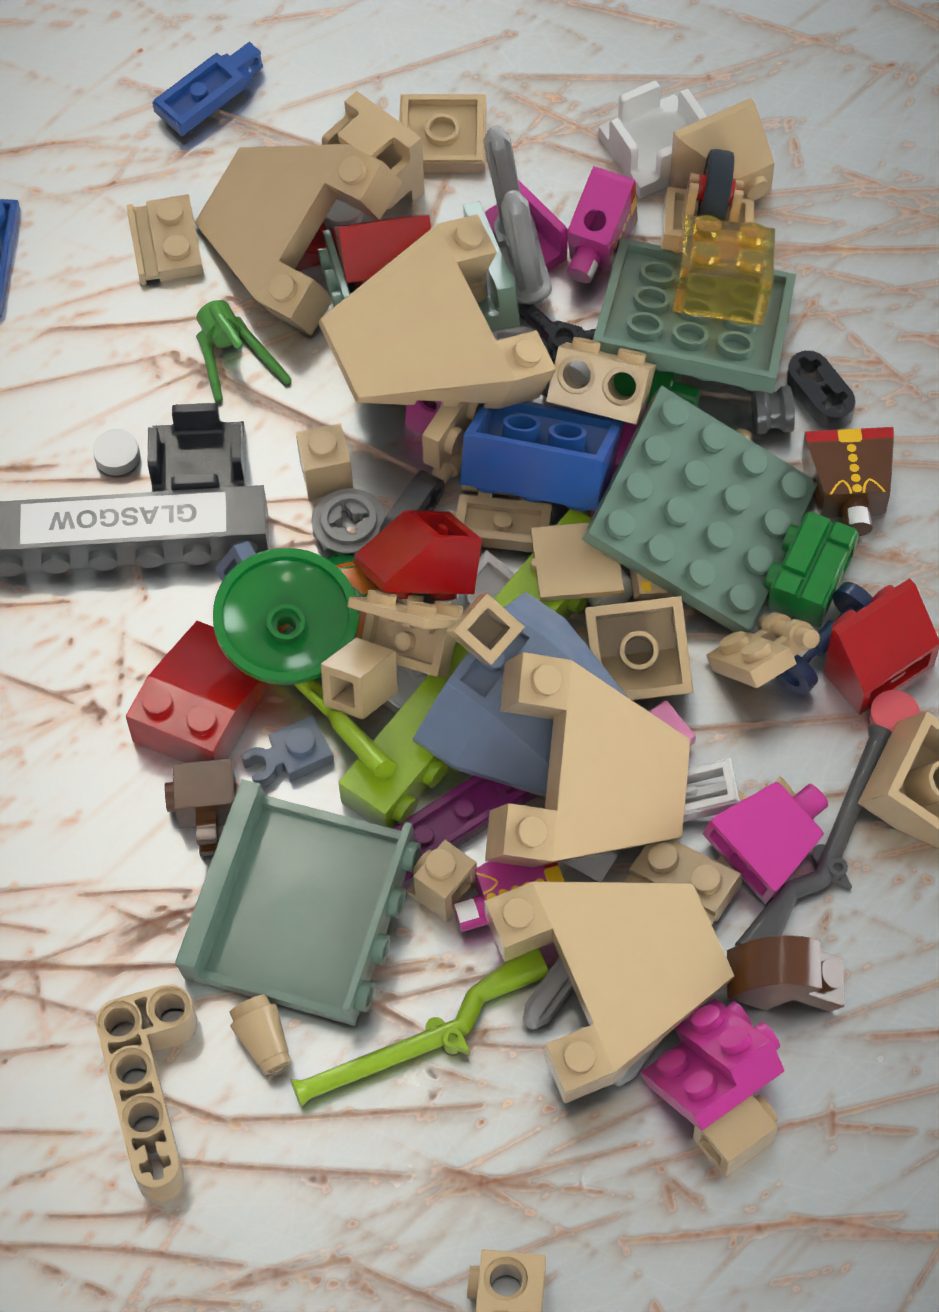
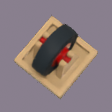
(709, 194)

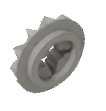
(359, 506)

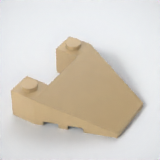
(272, 209)
(423, 335)
(610, 775)
(633, 956)

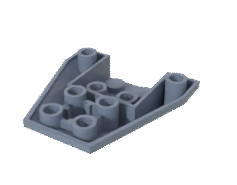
(466, 718)

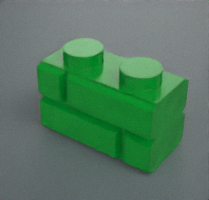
(811, 569)

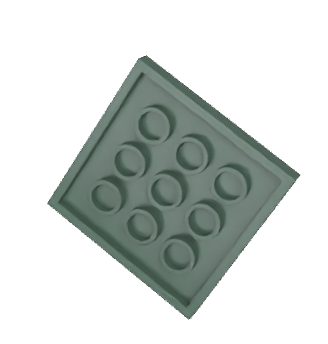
(641, 319)
(699, 510)

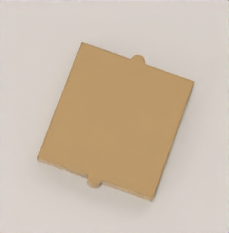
(570, 566)

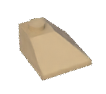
(731, 129)

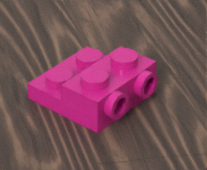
(715, 1063)

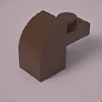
(783, 970)

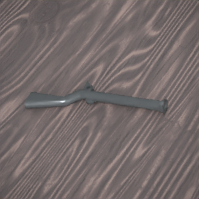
(829, 856)

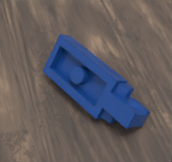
(207, 88)

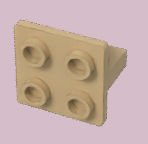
(411, 629)

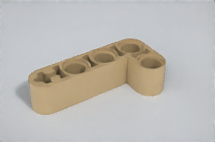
(146, 1096)

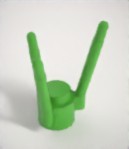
(223, 329)

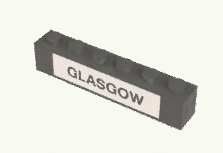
(130, 529)

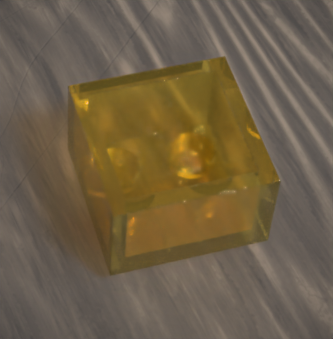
(724, 269)

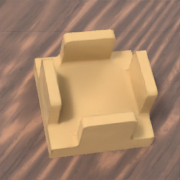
(384, 138)

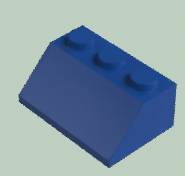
(541, 453)

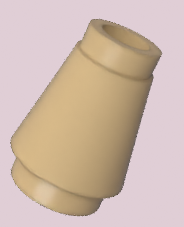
(261, 1033)

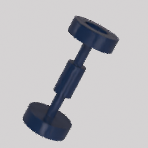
(802, 677)

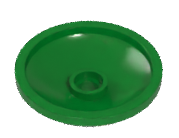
(280, 590)

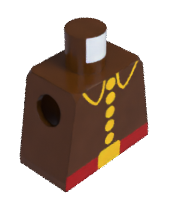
(850, 472)

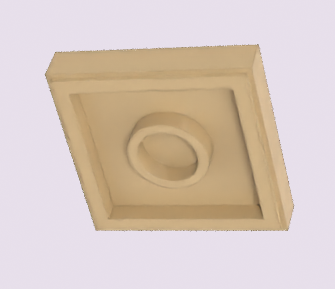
(449, 128)

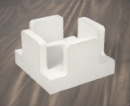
(643, 134)

